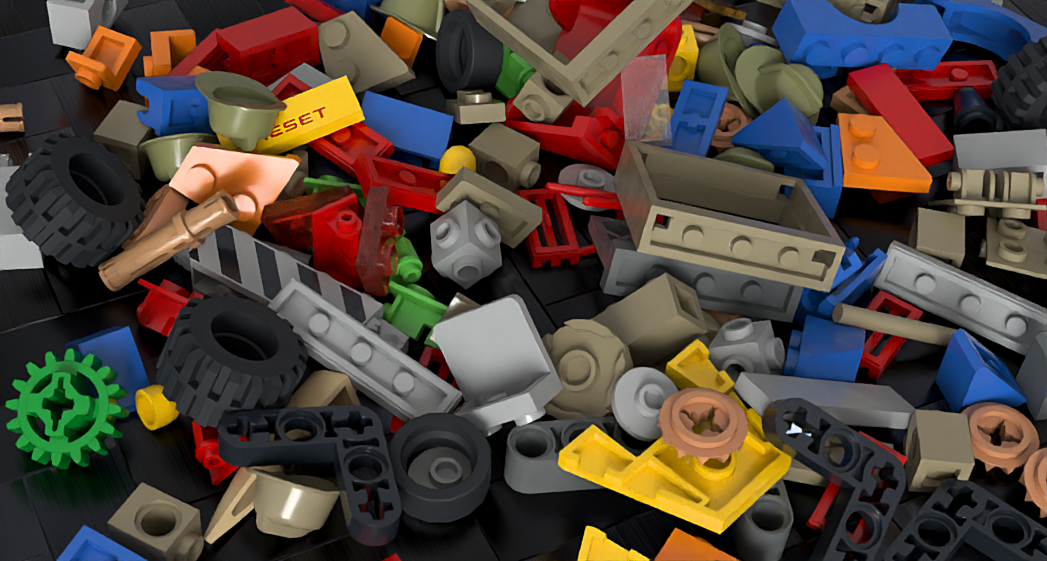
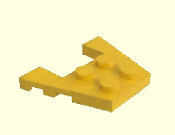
(702, 494)

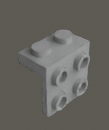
(498, 364)

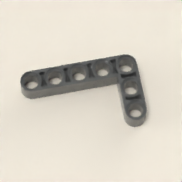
(534, 468)

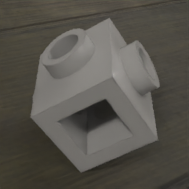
(465, 245)
(747, 348)

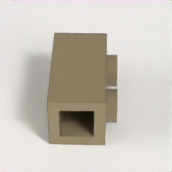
(656, 319)

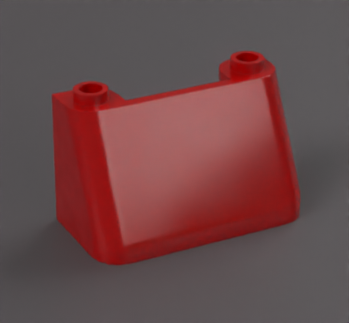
(595, 131)

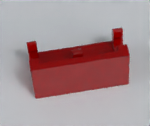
(270, 45)

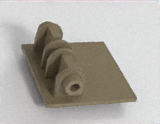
(975, 193)
(1015, 247)

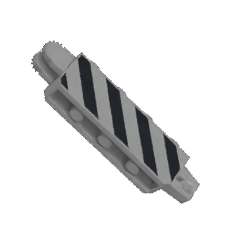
(248, 268)

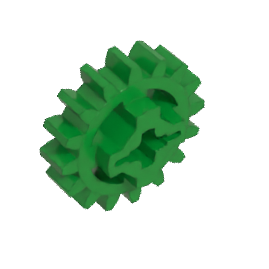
(57, 388)

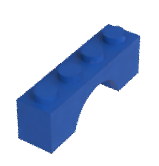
(987, 25)
(823, 36)

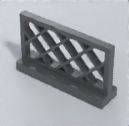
(716, 288)

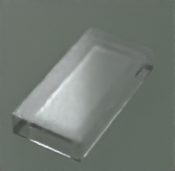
(646, 101)

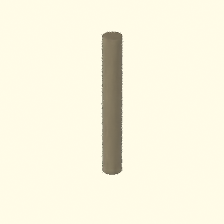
(892, 324)

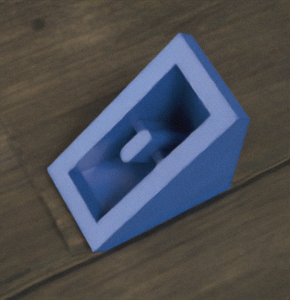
(783, 138)
(120, 353)
(975, 375)

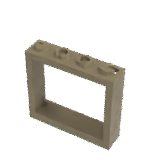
(600, 58)
(796, 252)

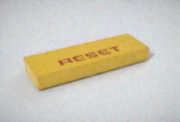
(309, 117)

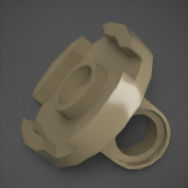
(588, 364)

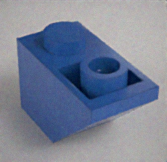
(824, 351)

